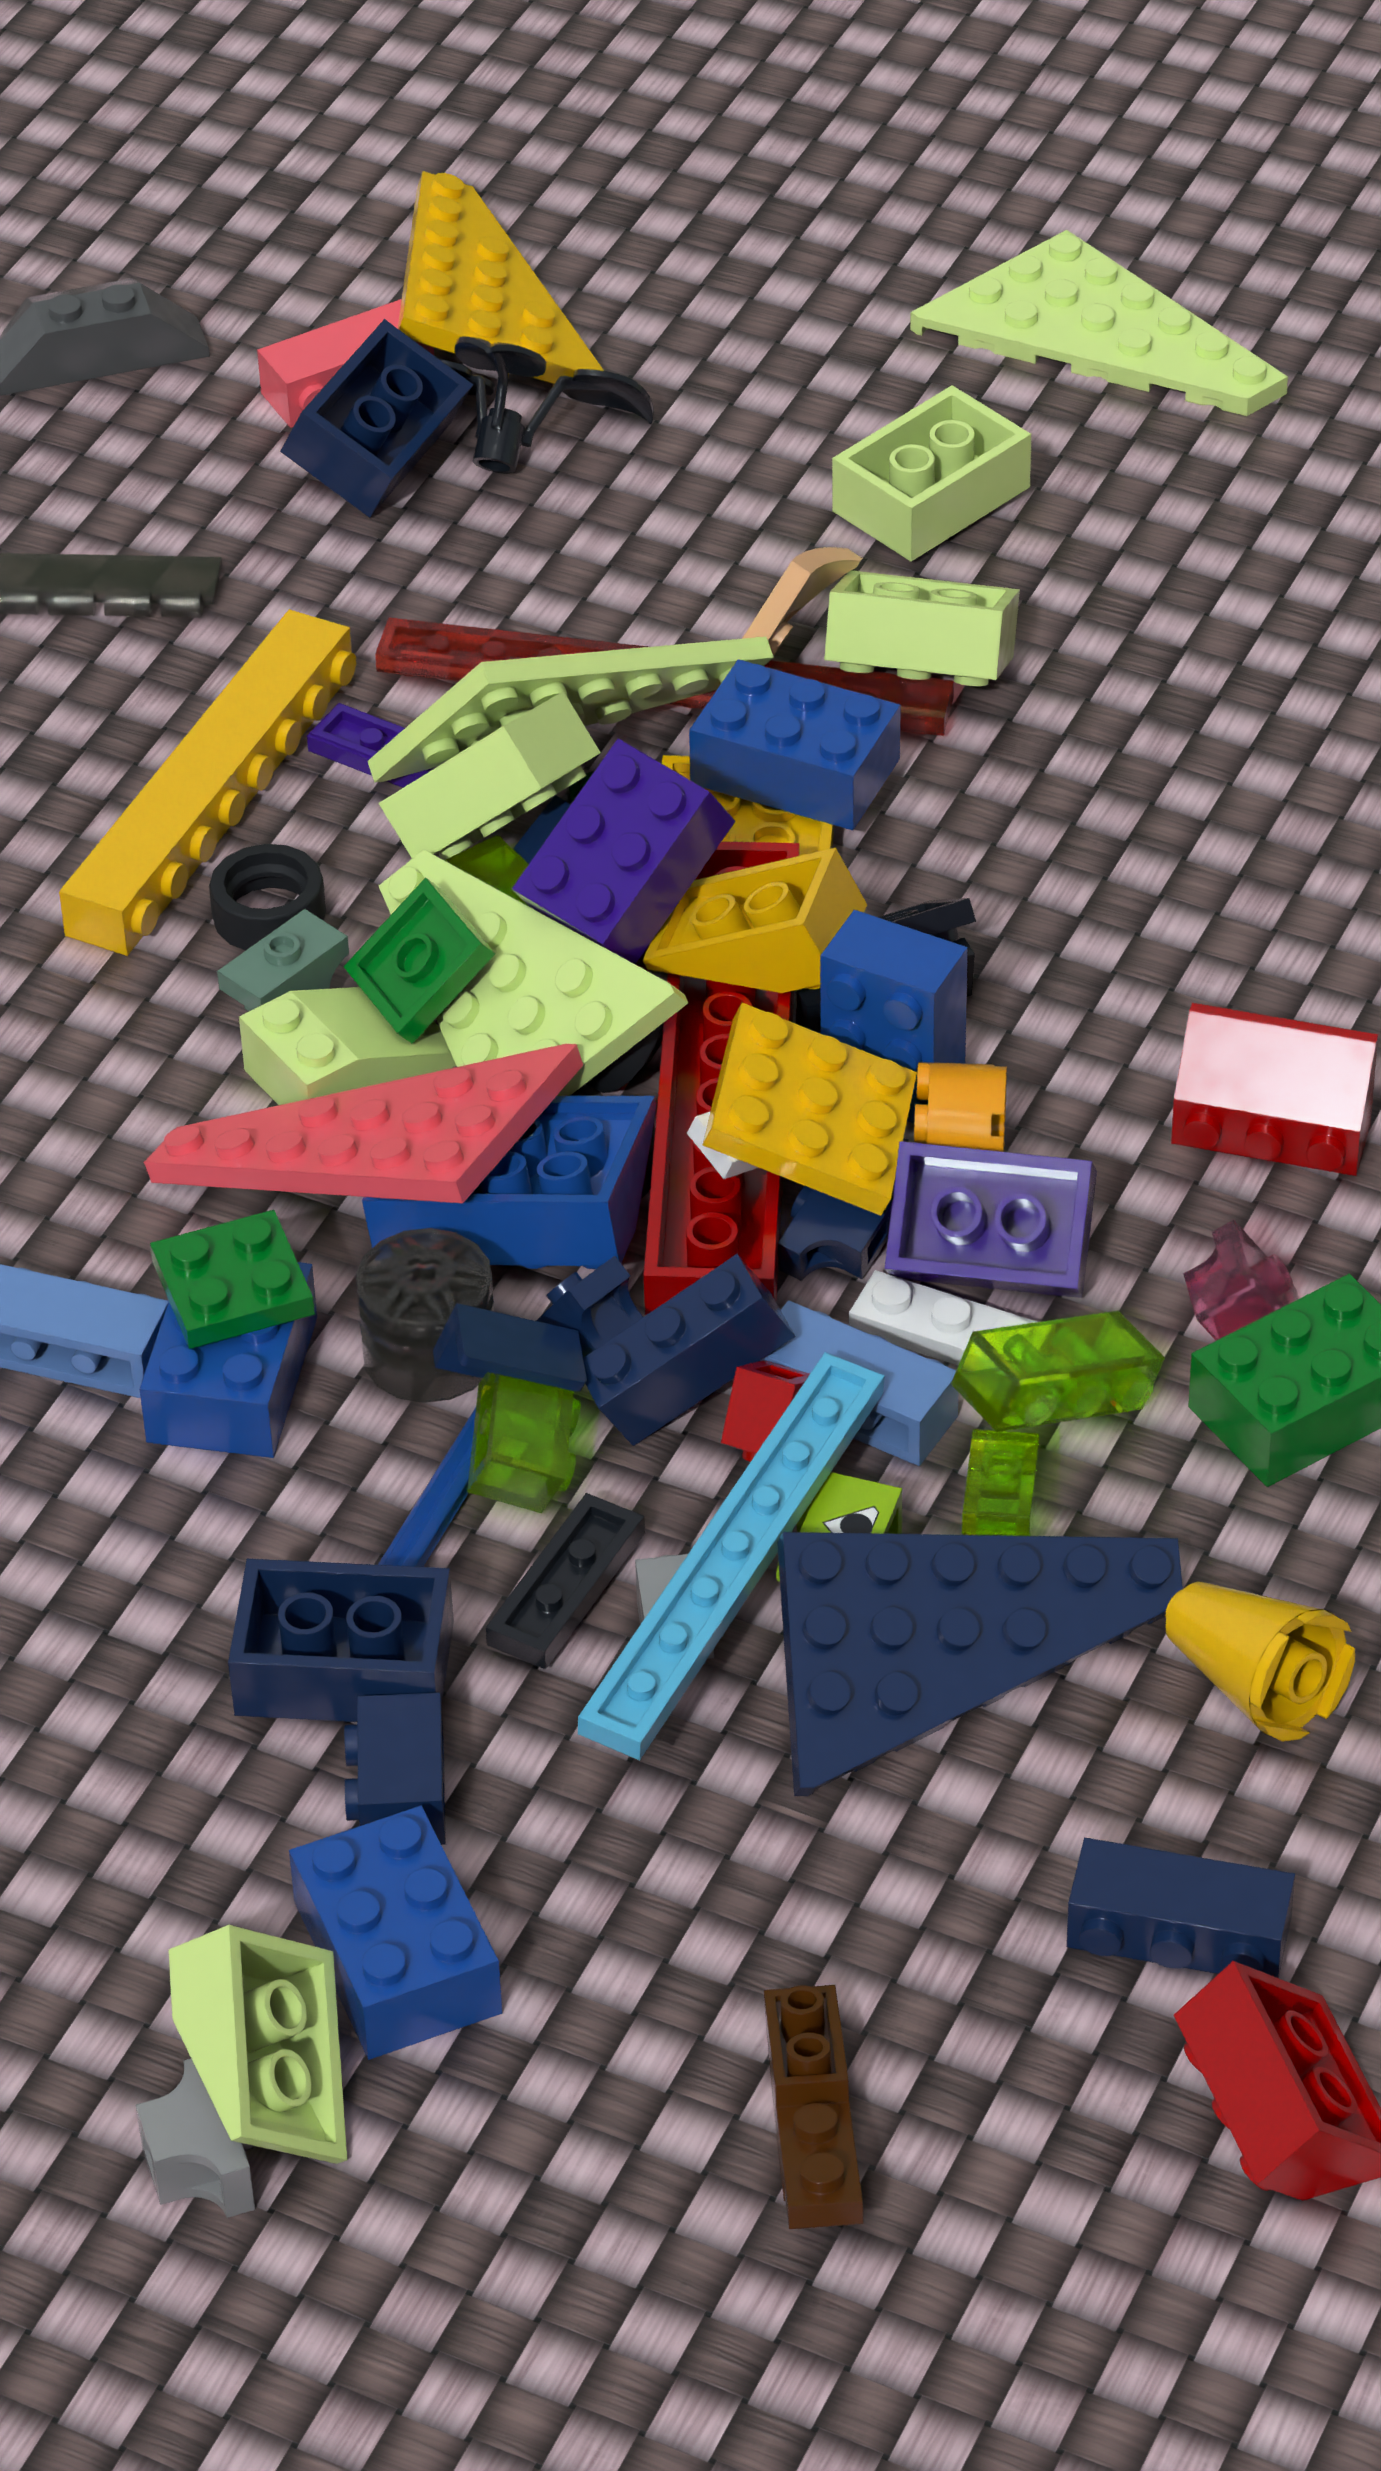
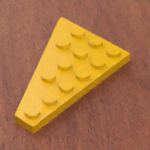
(477, 284)

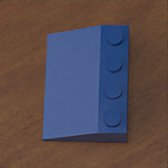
(556, 1196)

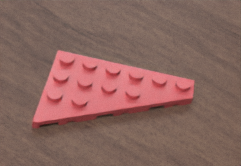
(387, 1140)

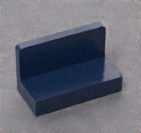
(510, 1346)

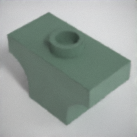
(291, 958)

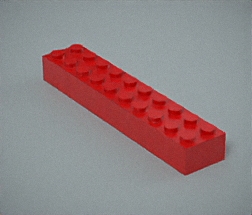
(693, 1211)

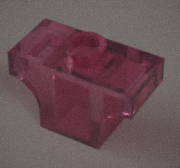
(1237, 1283)

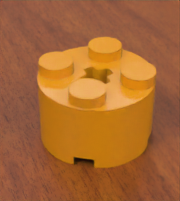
(963, 1105)

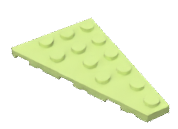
(1105, 322)
(598, 684)
(540, 984)

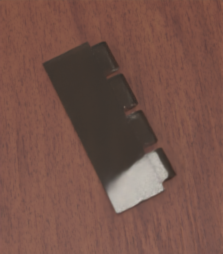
(122, 582)

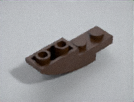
(812, 2107)

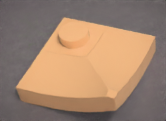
(800, 583)

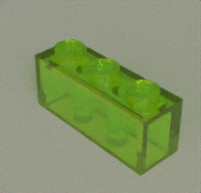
(1057, 1371)

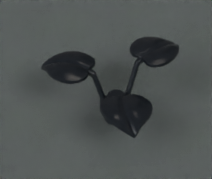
(501, 431)

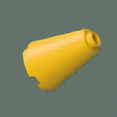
(1264, 1654)

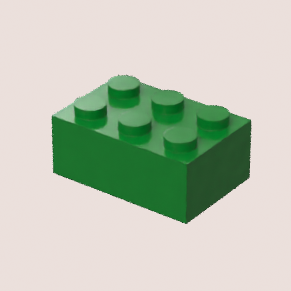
(1294, 1381)

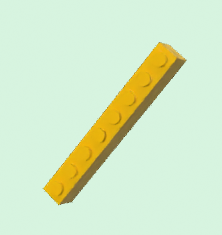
(206, 783)

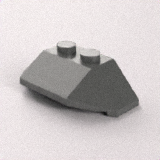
(95, 335)

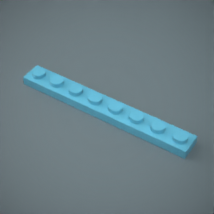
(730, 1557)

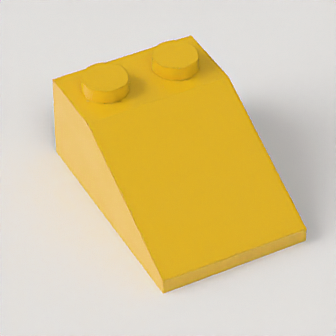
(759, 924)

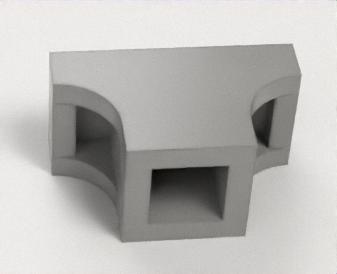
(191, 2149)

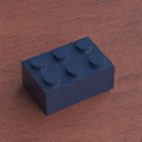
(376, 418)
(334, 1632)

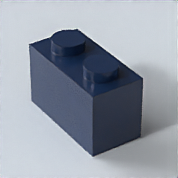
(397, 1758)

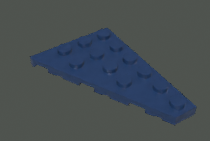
(926, 1627)

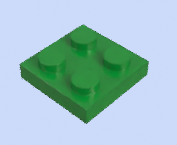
(419, 960)
(232, 1279)

